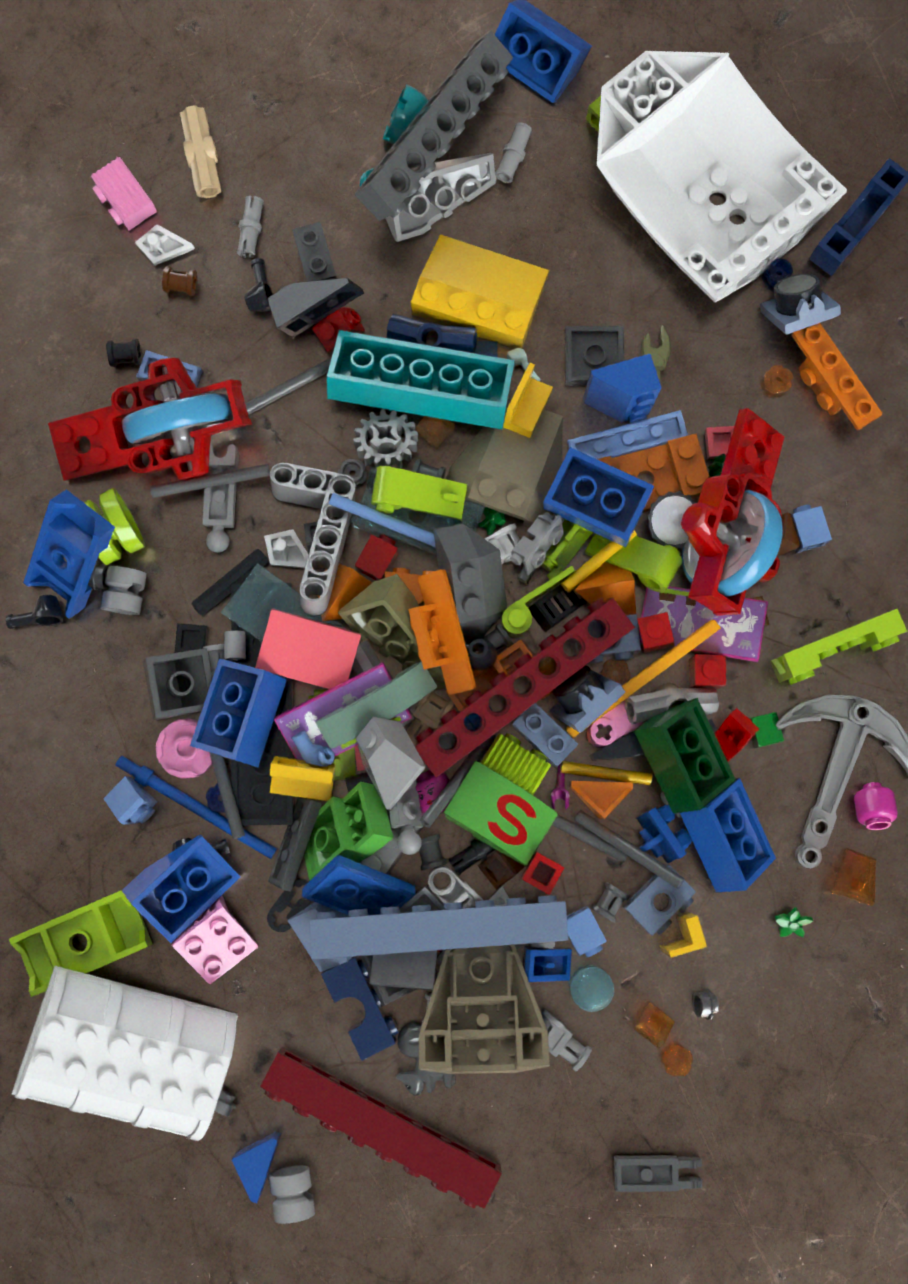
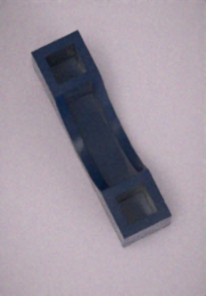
(860, 217)

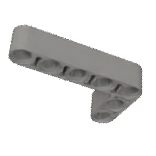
(327, 530)

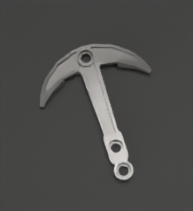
(843, 757)

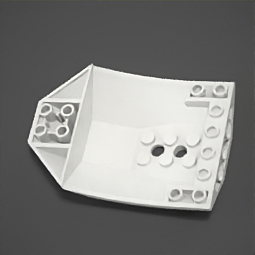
(695, 128)

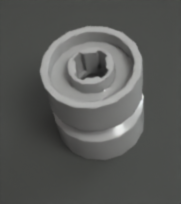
(123, 590)
(293, 1199)

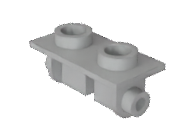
(532, 553)

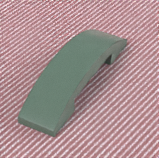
(384, 702)

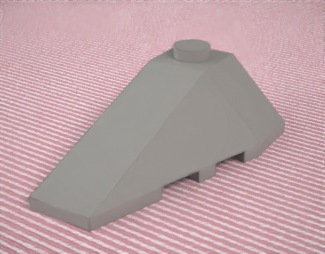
(441, 192)

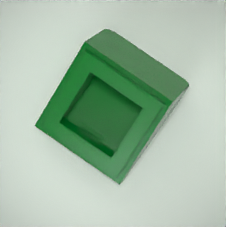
(767, 732)

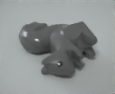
(416, 1079)

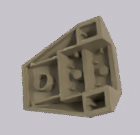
(511, 469)
(482, 1016)

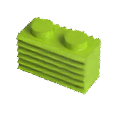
(516, 763)

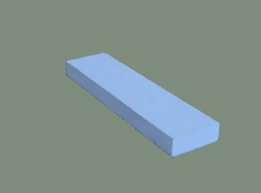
(632, 436)

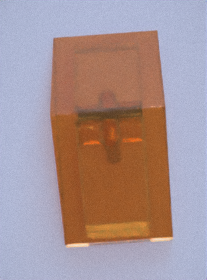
(856, 878)

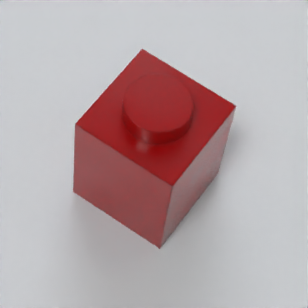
(377, 557)
(656, 632)
(707, 671)
(542, 873)

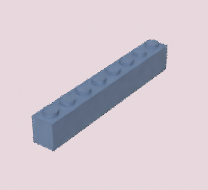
(438, 929)

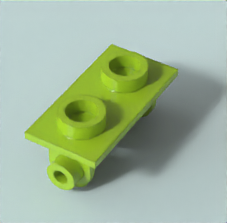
(568, 546)

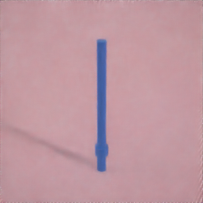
(145, 776)

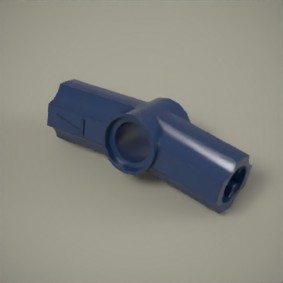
(415, 331)

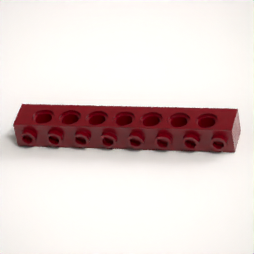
(614, 627)

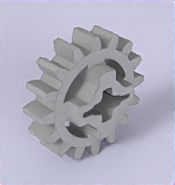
(386, 440)

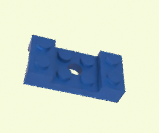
(78, 535)

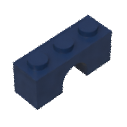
(376, 1030)

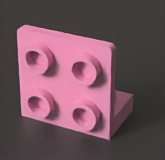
(214, 942)

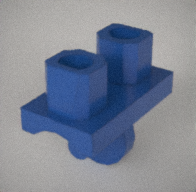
(659, 836)

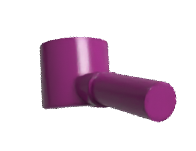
(560, 791)

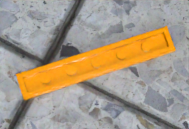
(660, 665)

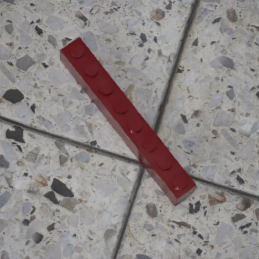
(381, 1128)

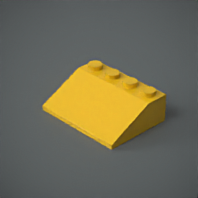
(479, 291)

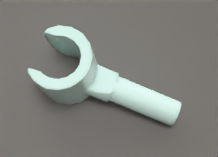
(520, 357)

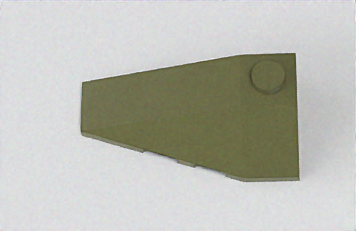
(384, 618)

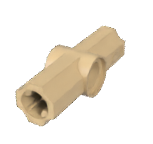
(200, 152)

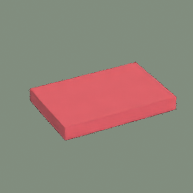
(307, 650)

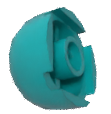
(406, 108)

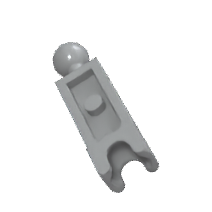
(220, 500)
(407, 816)

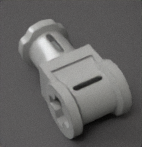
(560, 1038)

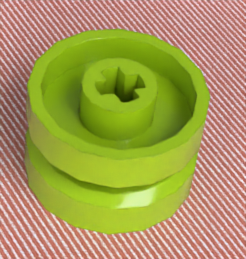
(125, 530)

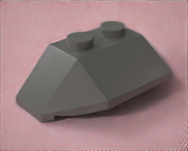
(473, 576)

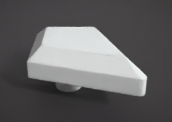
(162, 245)
(286, 550)

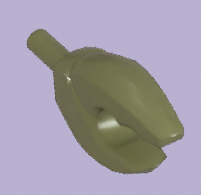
(659, 355)

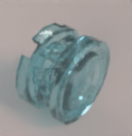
(591, 988)

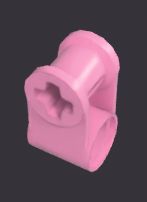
(616, 724)

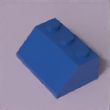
(542, 49)
(624, 389)
(238, 712)
(730, 839)

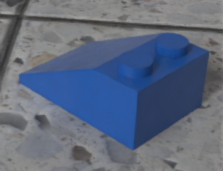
(180, 886)

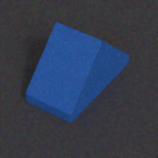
(547, 964)
(254, 1164)

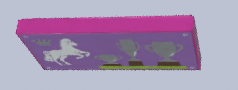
(739, 634)
(304, 715)

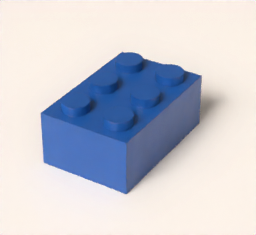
(597, 497)

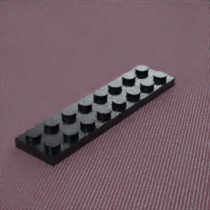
(253, 783)

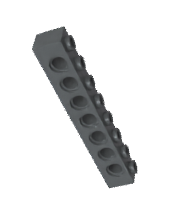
(433, 127)

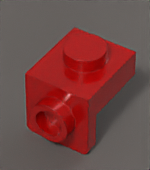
(342, 319)
(735, 733)

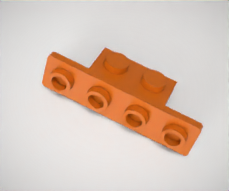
(833, 378)
(440, 633)

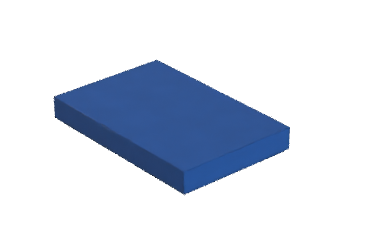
(353, 886)

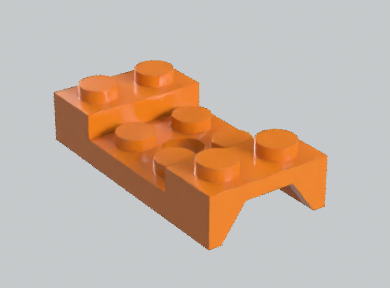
(672, 466)

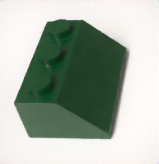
(685, 756)

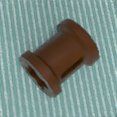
(179, 281)

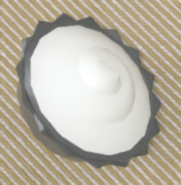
(666, 519)

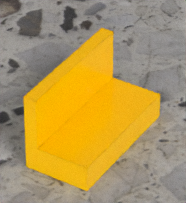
(527, 404)
(301, 779)
(692, 936)

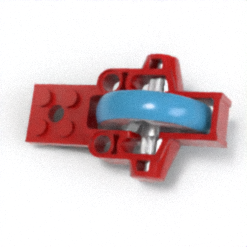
(185, 416)
(725, 560)

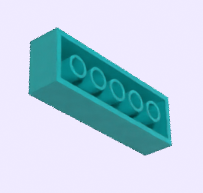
(419, 379)

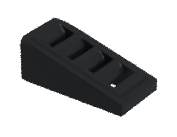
(546, 612)

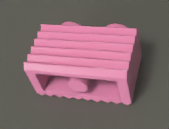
(123, 193)

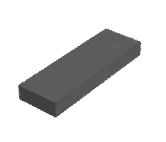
(294, 843)

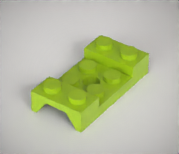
(876, 632)
(111, 930)

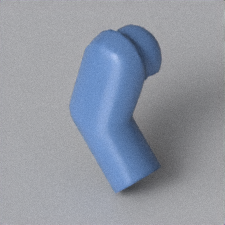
(313, 753)

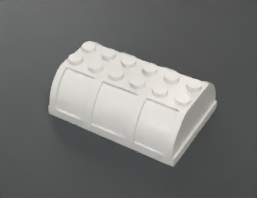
(127, 1054)

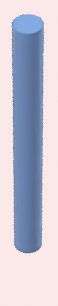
(382, 519)

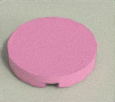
(177, 755)

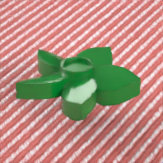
(492, 519)
(792, 923)

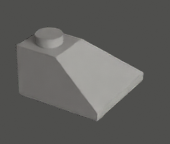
(389, 758)

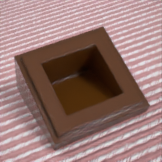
(789, 538)
(499, 868)

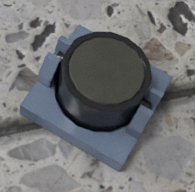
(799, 304)
(584, 698)

